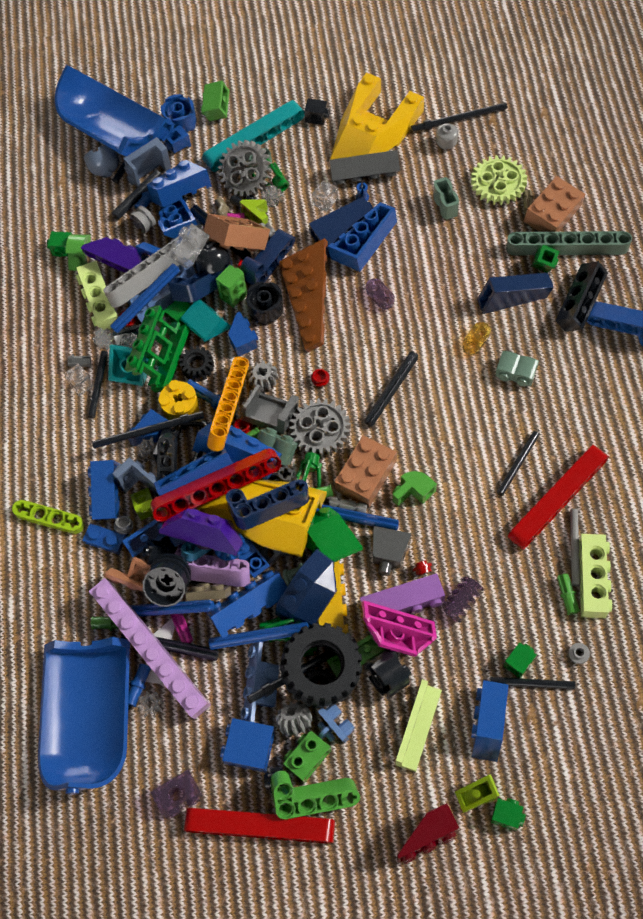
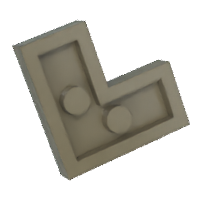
(206, 591)

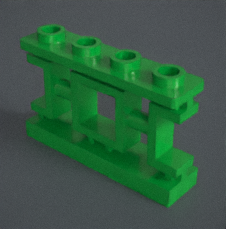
(169, 353)

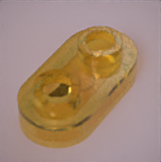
(475, 339)

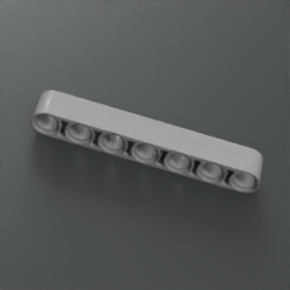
(141, 275)

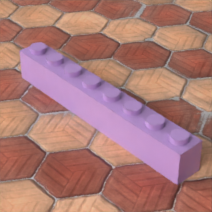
(150, 648)

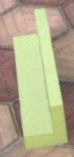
(418, 727)

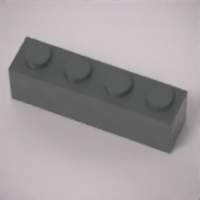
(364, 166)

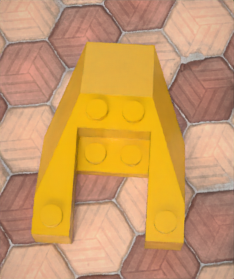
(366, 133)

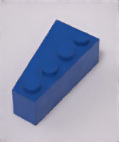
(364, 238)
(238, 445)
(247, 603)

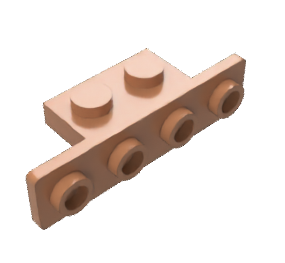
(135, 576)

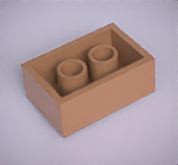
(554, 206)
(236, 232)
(365, 471)

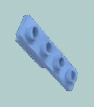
(257, 675)

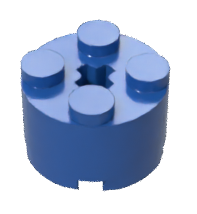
(180, 111)

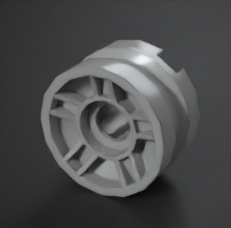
(143, 219)

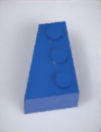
(177, 182)
(490, 720)

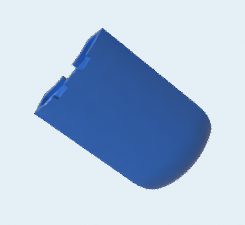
(107, 114)
(83, 713)

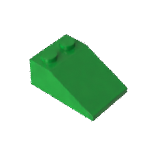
(331, 535)

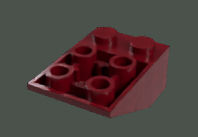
(434, 828)

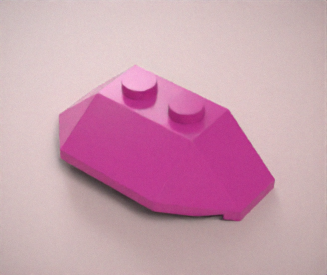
(398, 629)

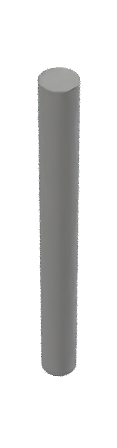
(575, 565)

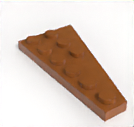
(306, 287)

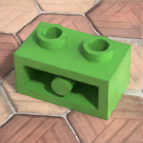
(215, 101)
(231, 286)
(306, 756)

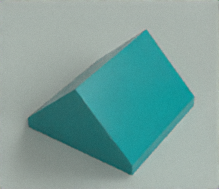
(204, 321)
(117, 363)

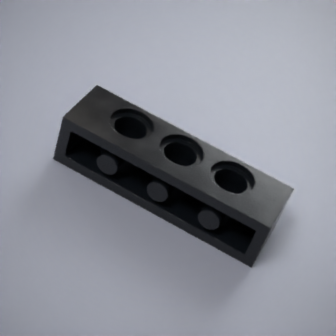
(581, 296)

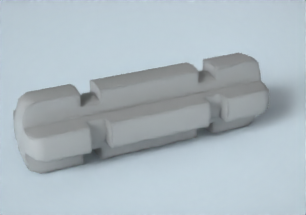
(348, 504)

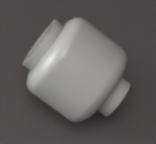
(446, 136)

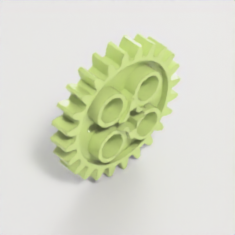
(498, 180)

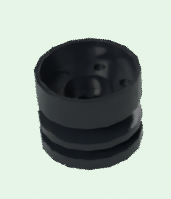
(167, 580)

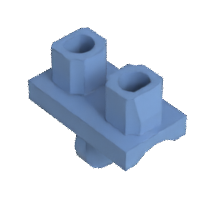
(342, 731)

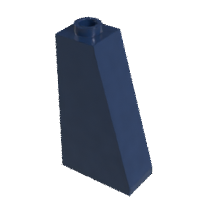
(339, 221)
(513, 291)

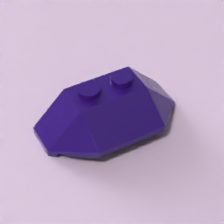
(113, 253)
(203, 530)

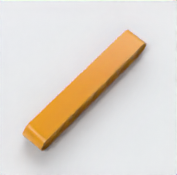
(227, 404)

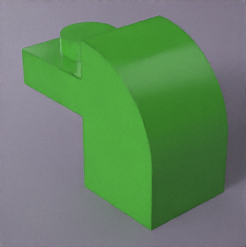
(76, 256)
(414, 483)

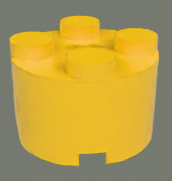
(178, 399)

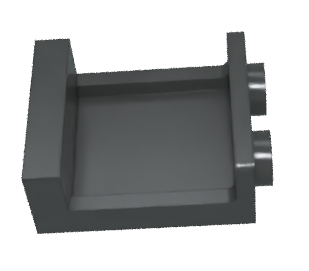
(268, 410)

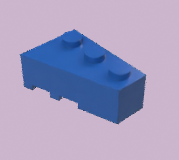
(103, 490)

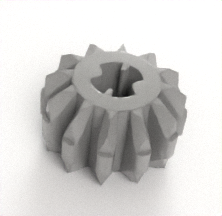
(263, 375)
(293, 719)

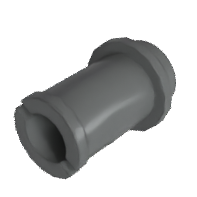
(84, 361)

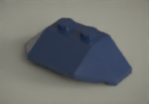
(309, 591)

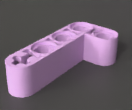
(218, 571)

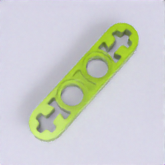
(49, 514)

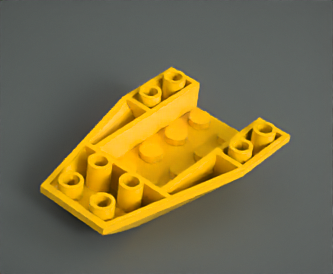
(284, 533)

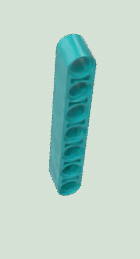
(258, 132)

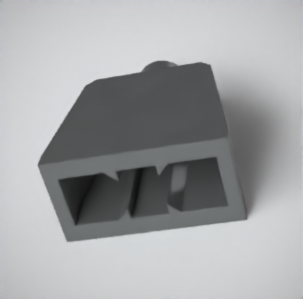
(389, 548)

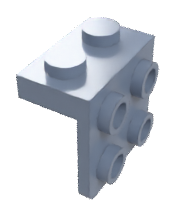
(130, 473)

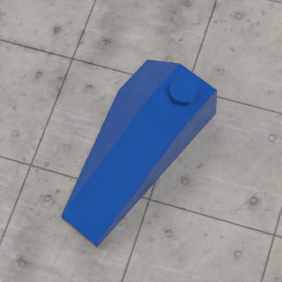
(174, 217)

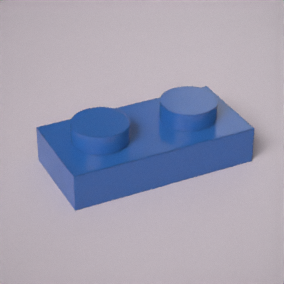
(104, 539)

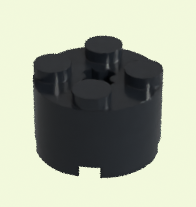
(264, 302)
(387, 673)

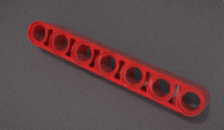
(220, 476)
(557, 497)
(259, 825)

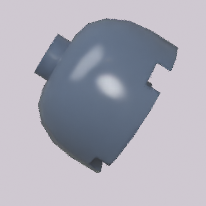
(102, 162)

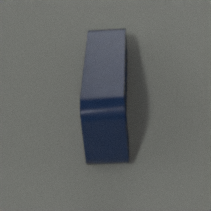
(268, 259)
(195, 287)
(267, 505)

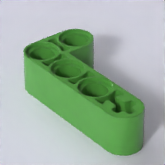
(341, 794)

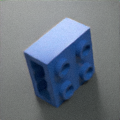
(248, 745)

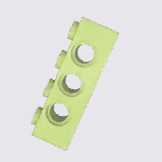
(93, 283)
(591, 606)

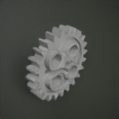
(242, 154)
(320, 427)

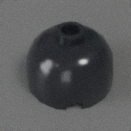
(212, 258)

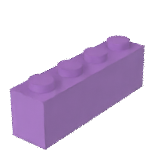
(410, 596)

